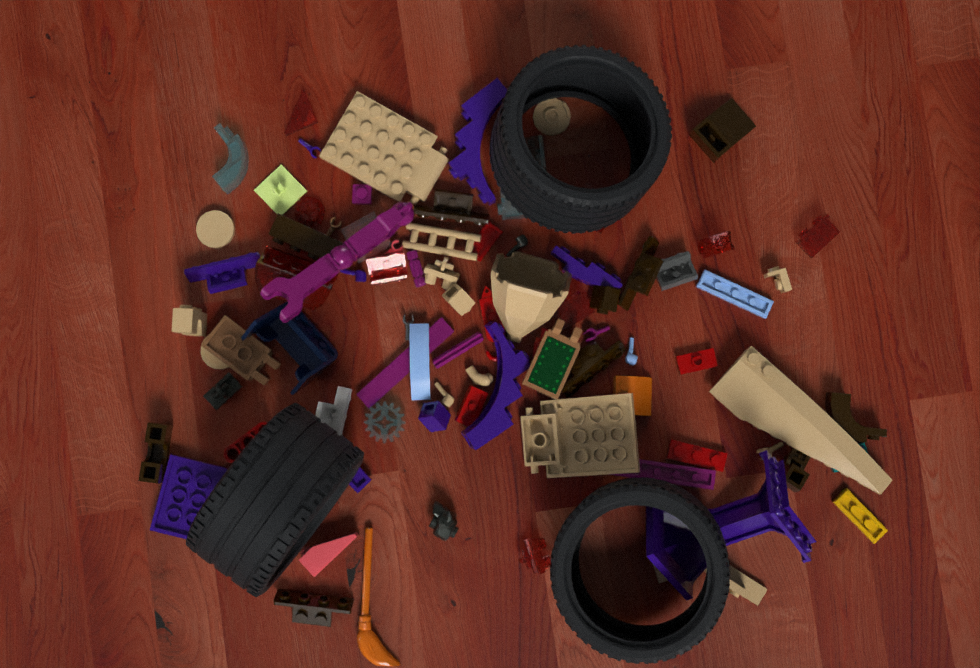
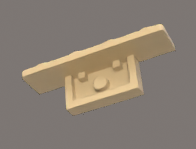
(745, 586)

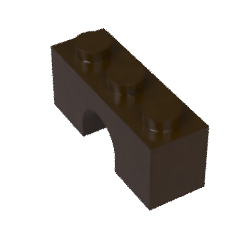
(155, 464)

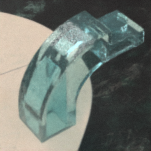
(237, 165)

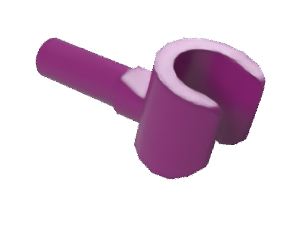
(593, 333)

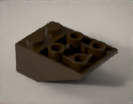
(722, 130)

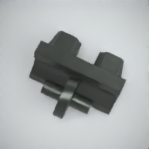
(222, 391)

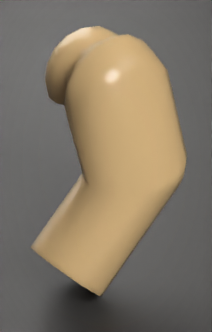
(479, 379)

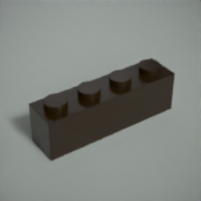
(302, 237)

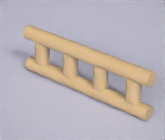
(449, 250)

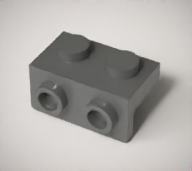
(676, 271)

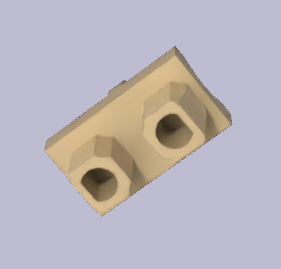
(433, 272)

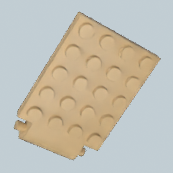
(385, 150)
(582, 436)

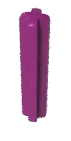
(457, 350)

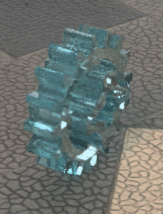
(384, 413)

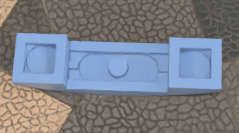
(420, 362)

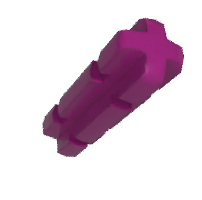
(415, 268)

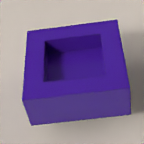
(360, 480)

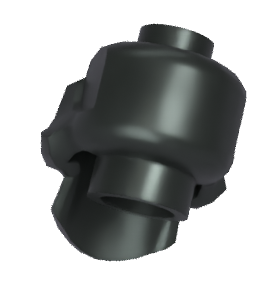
(443, 522)

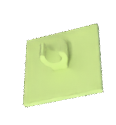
(280, 190)

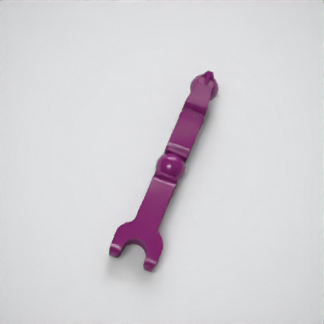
(340, 258)

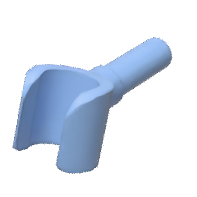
(631, 358)

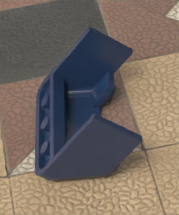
(299, 339)

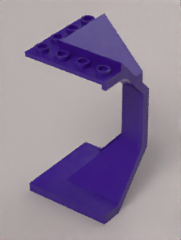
(678, 552)

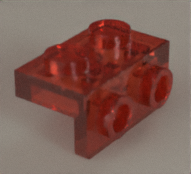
(387, 268)

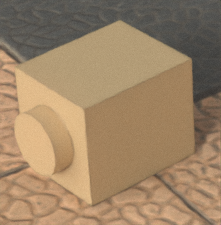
(458, 299)

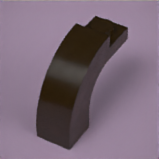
(839, 410)
(794, 469)

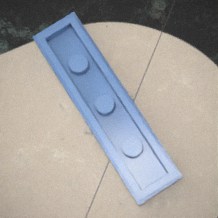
(734, 294)

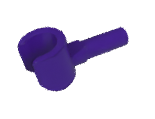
(309, 147)
(360, 276)

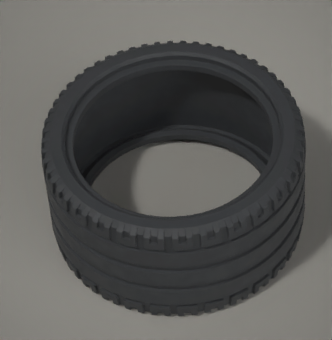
(613, 86)
(273, 498)
(617, 637)

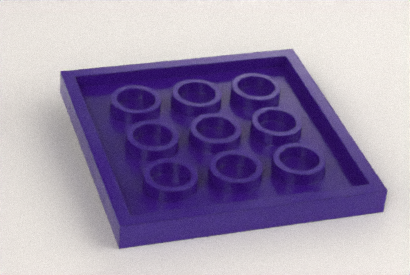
(183, 494)

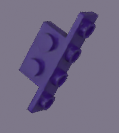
(225, 273)

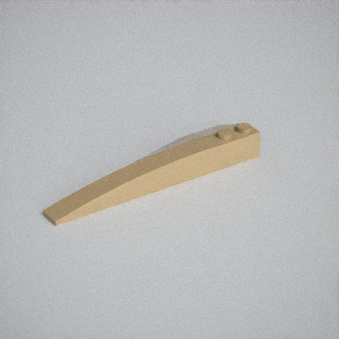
(772, 402)

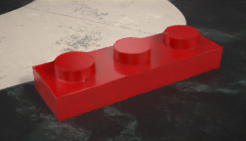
(696, 455)

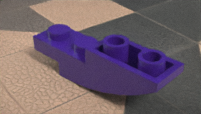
(593, 275)

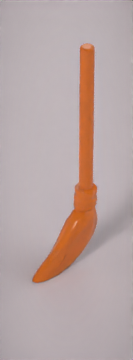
(367, 640)

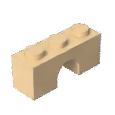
(189, 321)

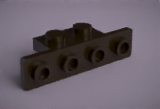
(452, 206)
(643, 274)
(589, 363)
(312, 607)

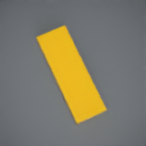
(860, 516)

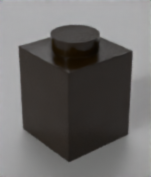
(604, 299)

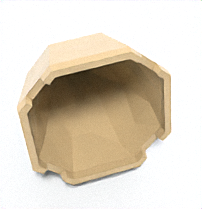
(526, 292)

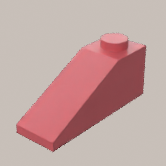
(321, 554)

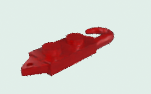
(488, 314)

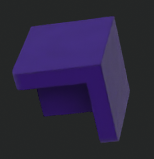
(434, 416)

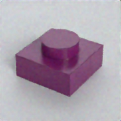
(362, 194)

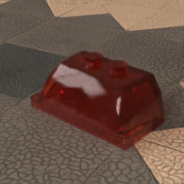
(278, 263)

